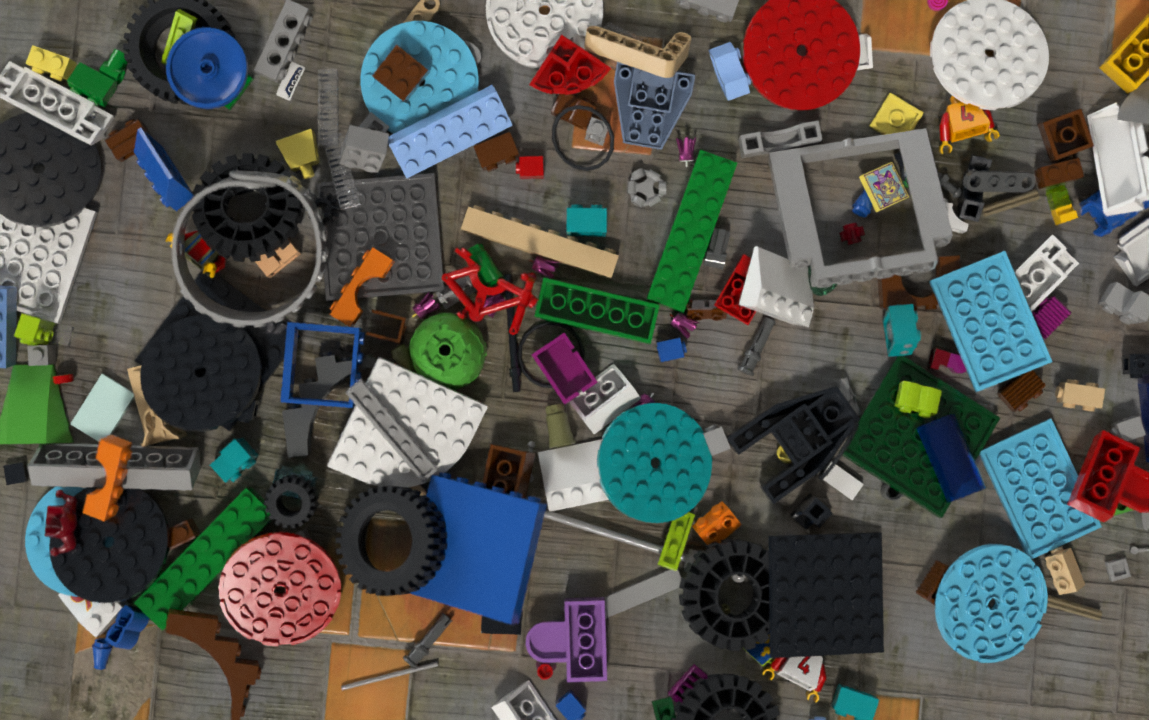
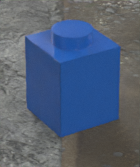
(671, 349)
(571, 706)

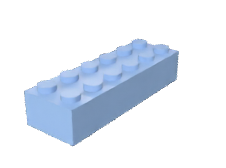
(449, 131)

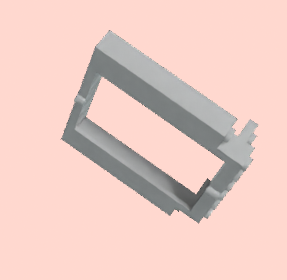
(798, 218)

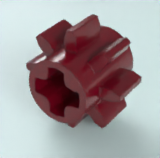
(852, 233)

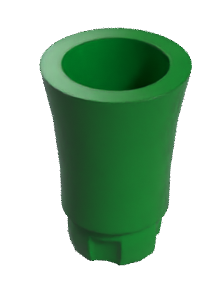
(489, 272)

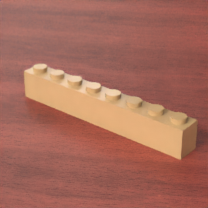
(538, 242)

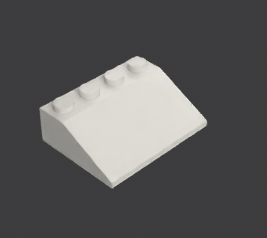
(778, 289)
(571, 475)

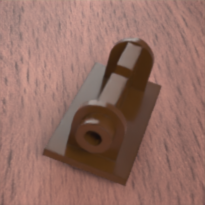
(698, 311)

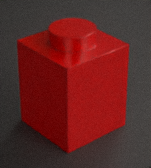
(530, 167)

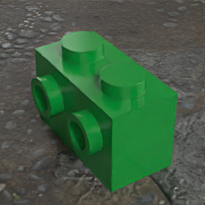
(91, 84)

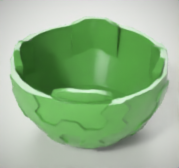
(466, 353)

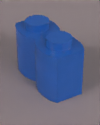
(127, 628)

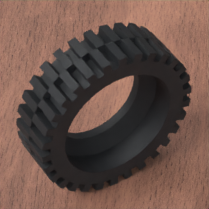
(147, 31)
(425, 540)

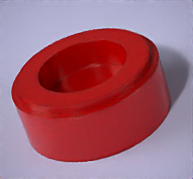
(63, 378)

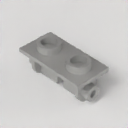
(448, 298)

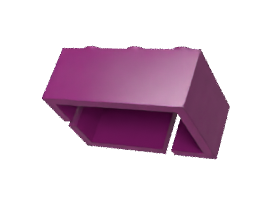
(564, 368)

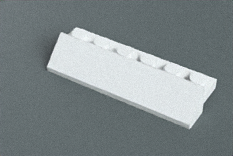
(53, 104)
(1044, 271)

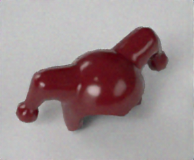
(62, 522)

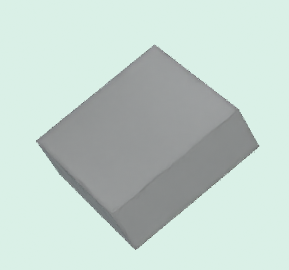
(1117, 569)

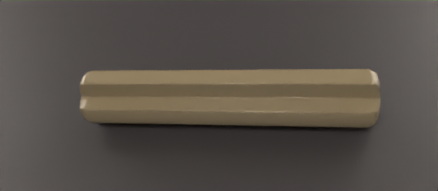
(1010, 203)
(1074, 608)

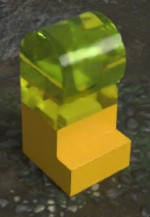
(1060, 205)

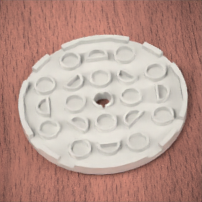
(529, 35)
(986, 81)

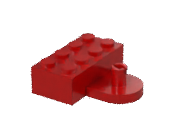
(1110, 479)

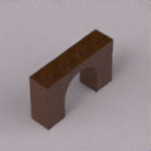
(893, 292)

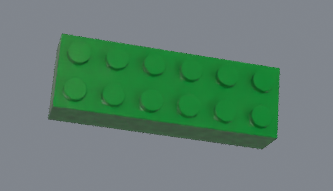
(597, 311)

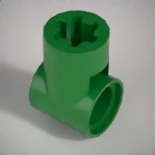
(114, 67)

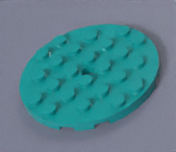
(626, 463)

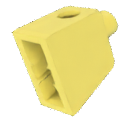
(300, 152)

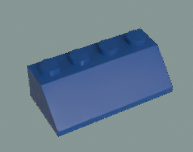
(161, 171)

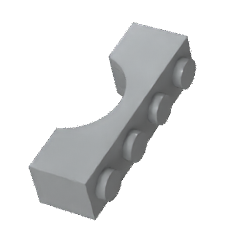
(790, 138)

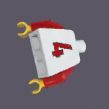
(803, 671)

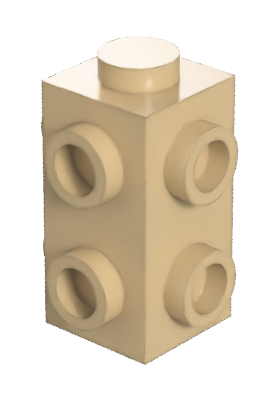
(1073, 394)
(1064, 570)

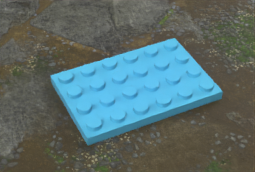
(990, 321)
(1034, 487)

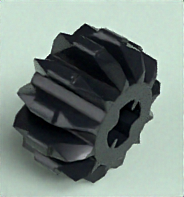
(330, 209)

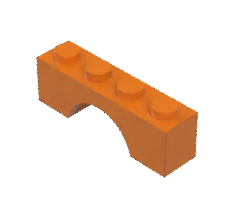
(347, 308)
(113, 455)

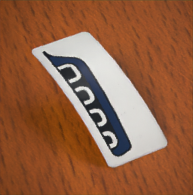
(290, 82)

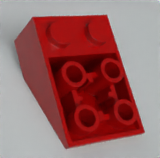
(731, 294)

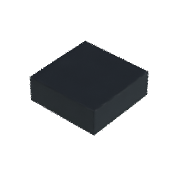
(15, 473)

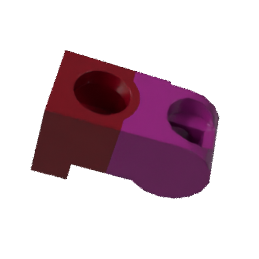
(946, 360)

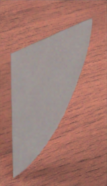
(1136, 105)

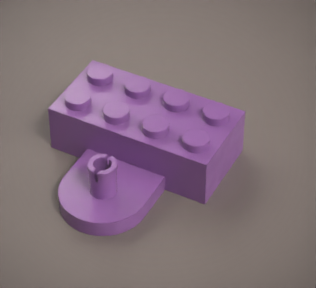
(576, 641)

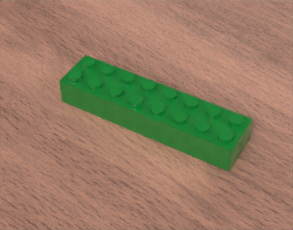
(691, 231)
(205, 557)

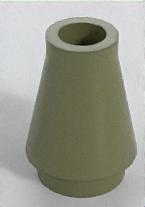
(402, 357)

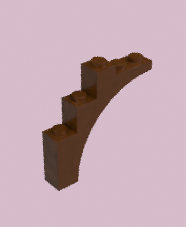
(202, 630)

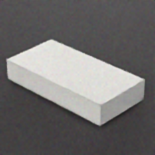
(843, 482)

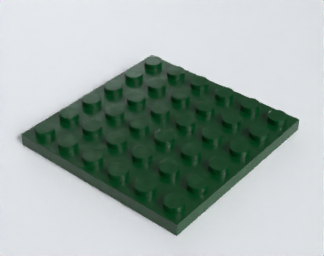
(891, 445)

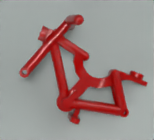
(477, 310)

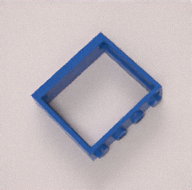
(290, 362)

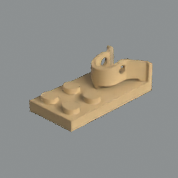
(154, 428)

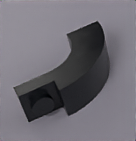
(971, 203)

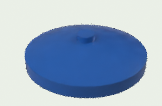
(207, 68)

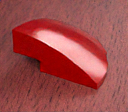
(568, 69)

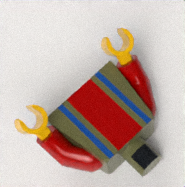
(201, 254)

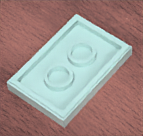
(103, 408)

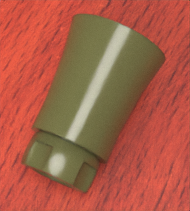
(558, 427)

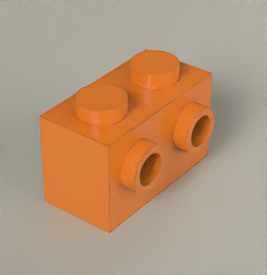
(716, 524)

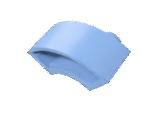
(729, 71)

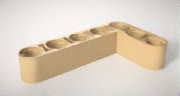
(637, 53)

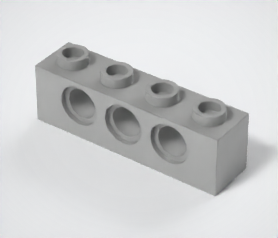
(290, 12)

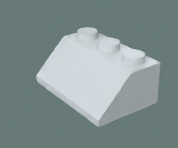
(605, 399)
(522, 704)

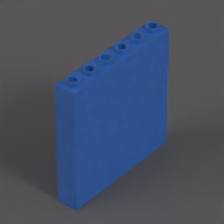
(488, 547)

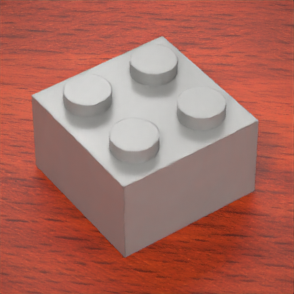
(364, 149)

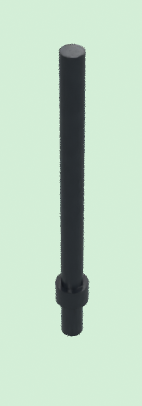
(515, 371)

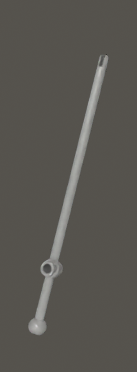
(687, 558)

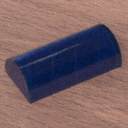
(951, 458)

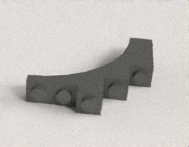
(299, 421)

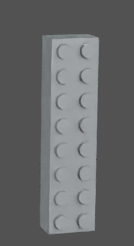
(147, 468)

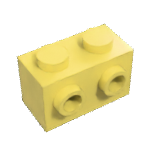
(51, 63)

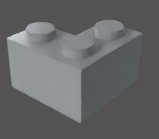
(1128, 305)

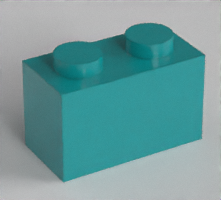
(854, 703)

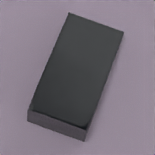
(493, 626)

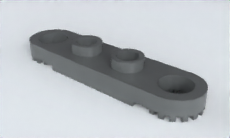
(999, 181)

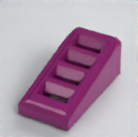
(677, 686)

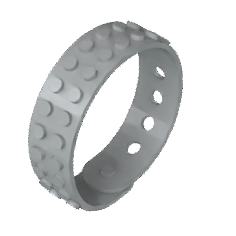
(223, 314)

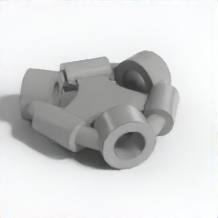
(646, 187)

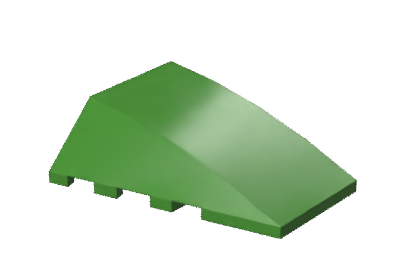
(33, 408)

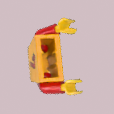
(964, 122)

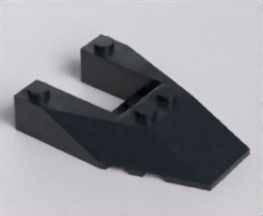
(807, 431)

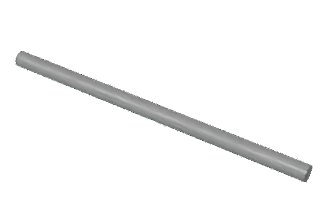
(390, 675)

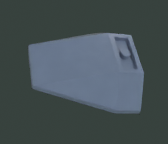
(650, 104)

